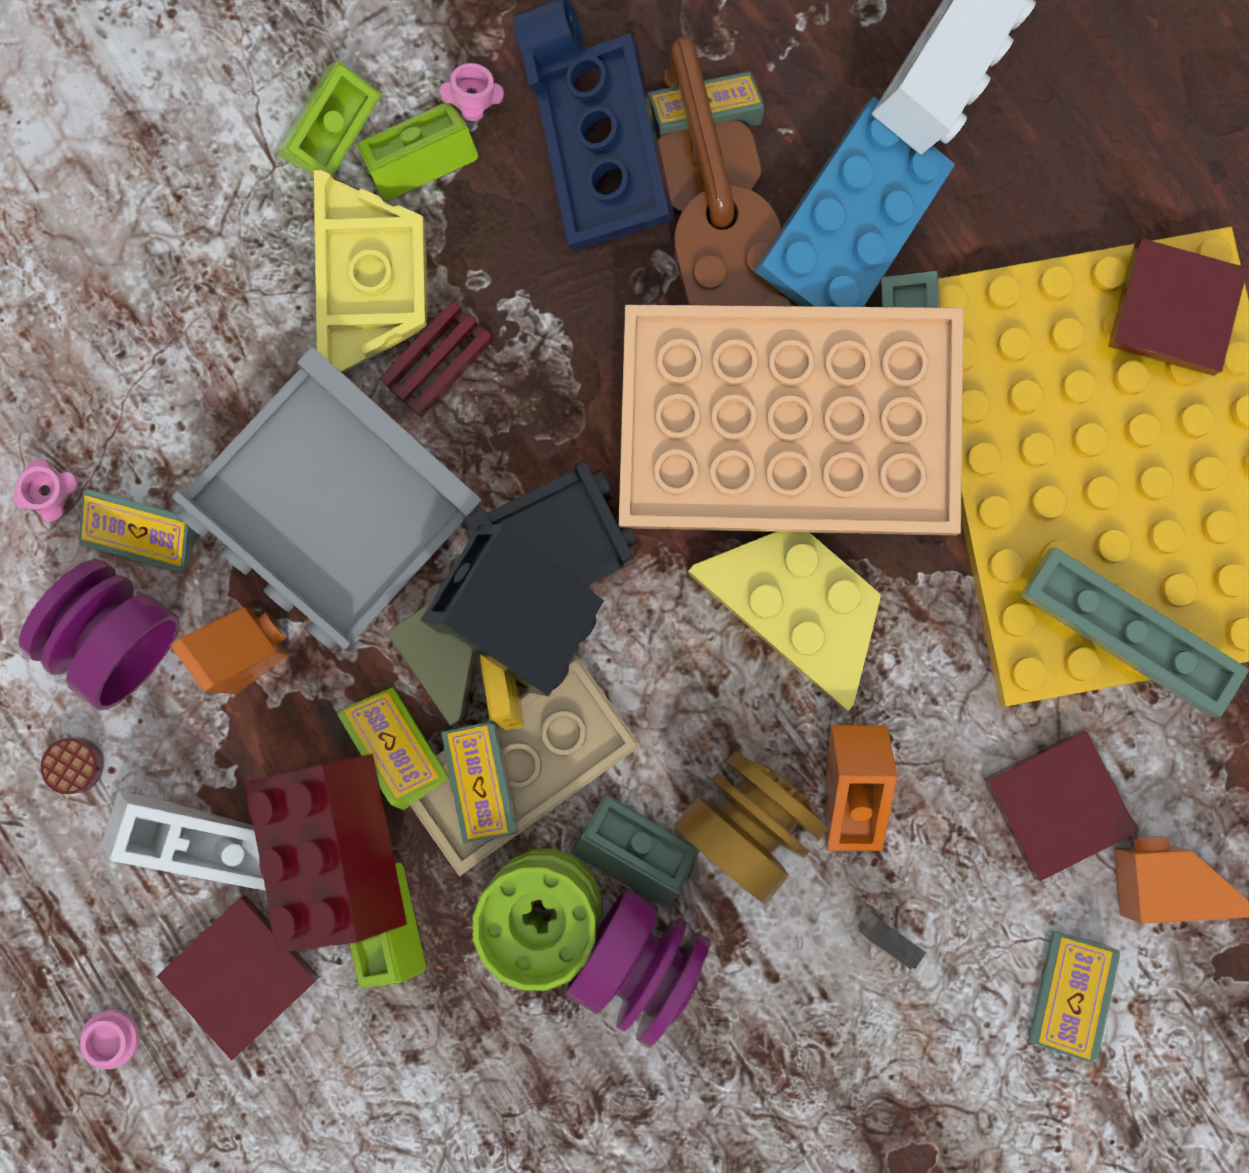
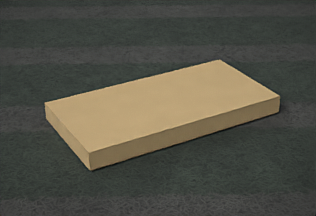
(555, 754)

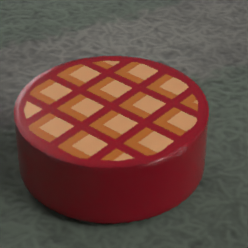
(72, 765)

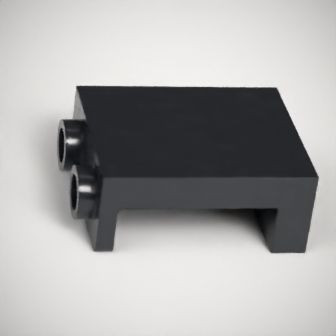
(568, 525)
(514, 608)

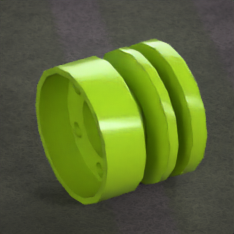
(518, 943)

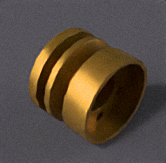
(751, 826)

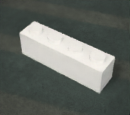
(948, 69)

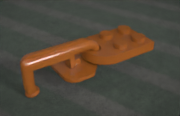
(711, 184)

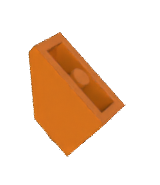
(232, 650)
(858, 787)
(1172, 885)

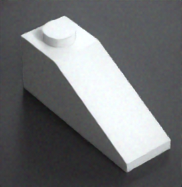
(181, 841)

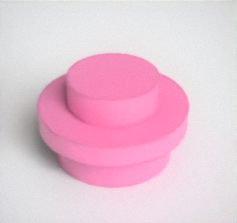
(109, 1039)

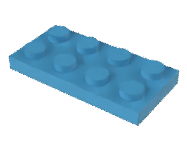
(854, 217)

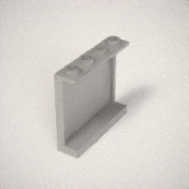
(327, 502)

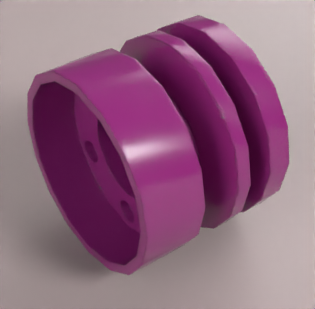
(98, 633)
(640, 968)

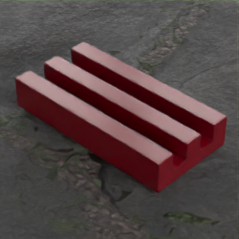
(422, 344)

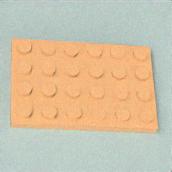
(792, 419)

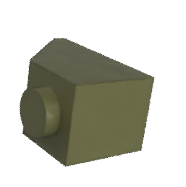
(439, 662)

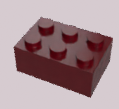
(326, 855)

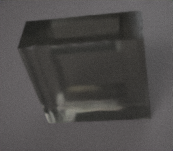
(891, 941)

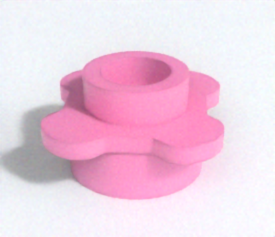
(471, 90)
(30, 485)

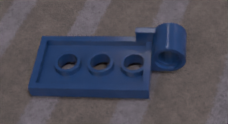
(553, 65)

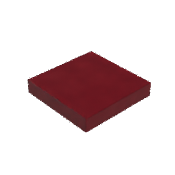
(1178, 307)
(1061, 805)
(236, 977)

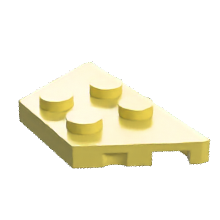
(366, 273)
(800, 605)

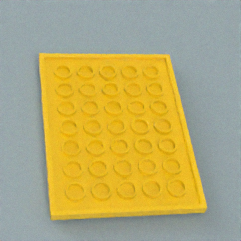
(1100, 457)

